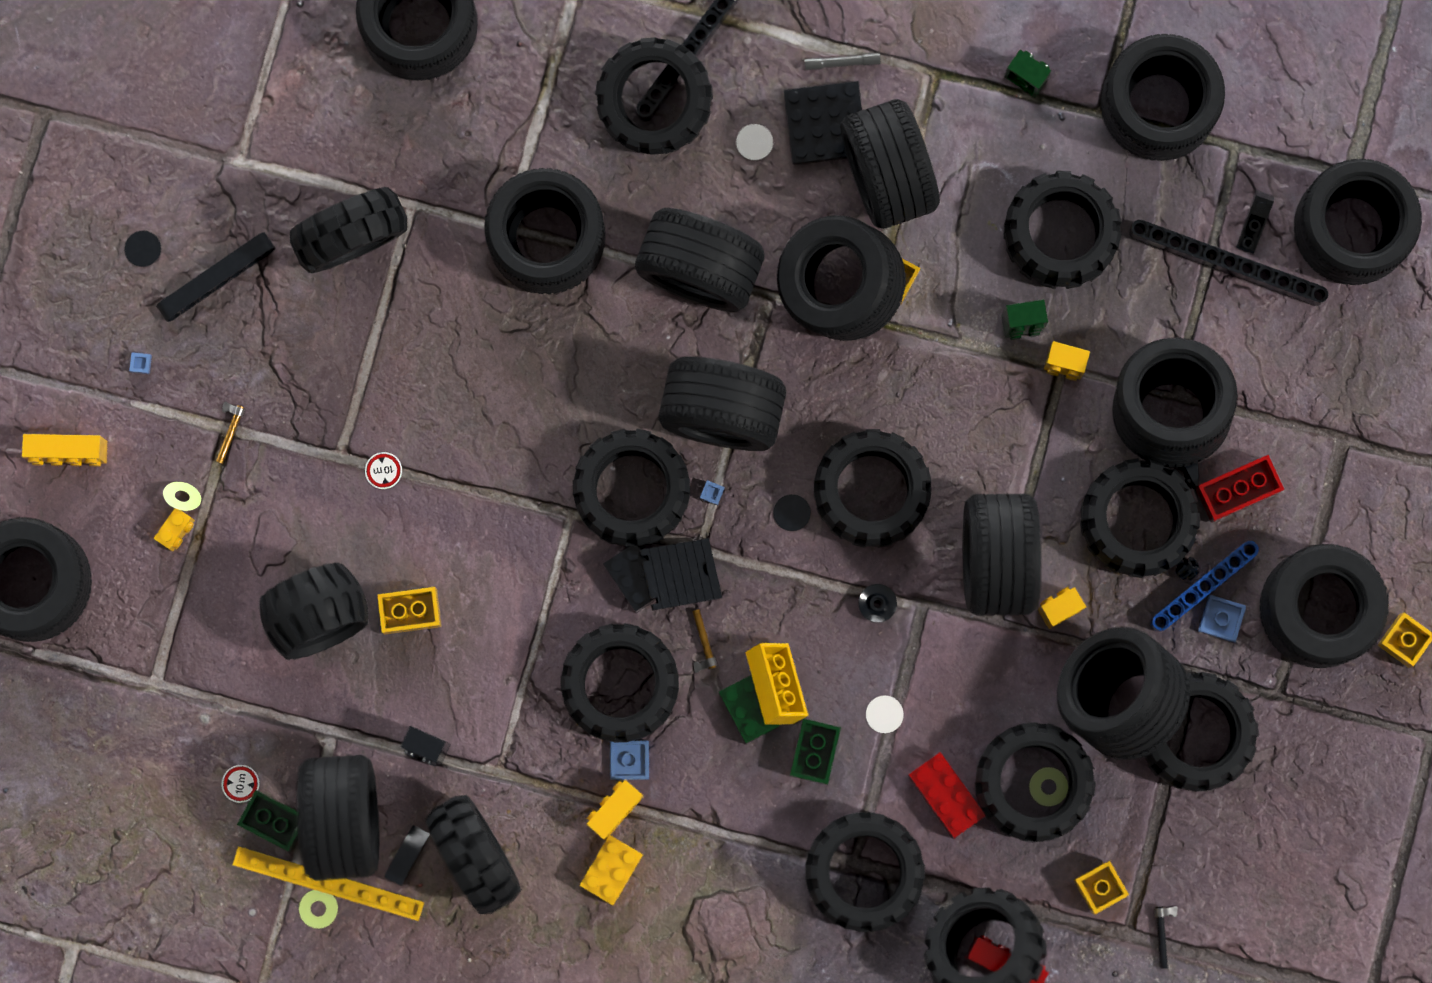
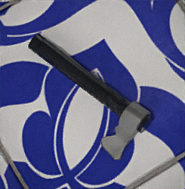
(1160, 913)

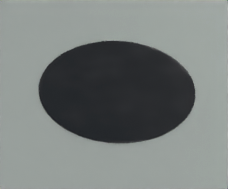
(142, 248)
(792, 512)

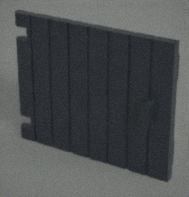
(678, 574)

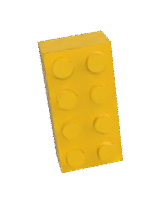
(64, 449)
(776, 683)

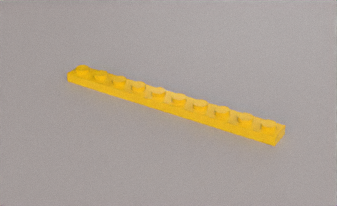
(341, 888)

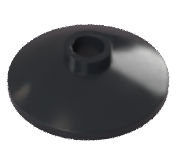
(885, 596)

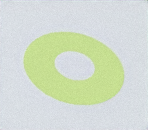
(172, 488)
(1061, 789)
(321, 921)

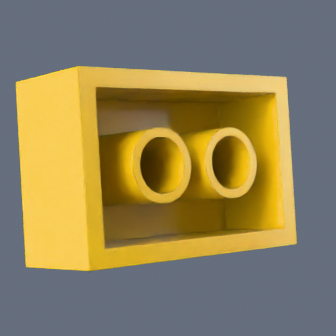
(409, 610)
(614, 809)
(611, 870)

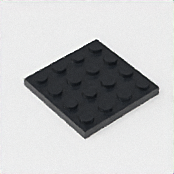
(816, 118)

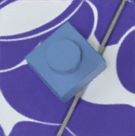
(140, 363)
(712, 492)

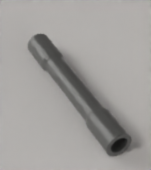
(820, 63)

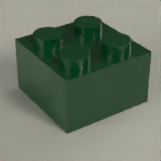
(1027, 73)

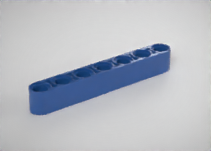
(1212, 582)

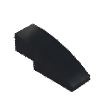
(407, 855)

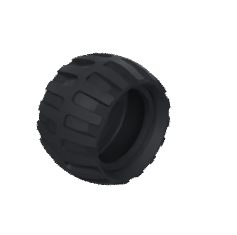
(313, 611)

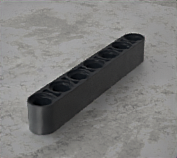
(215, 277)

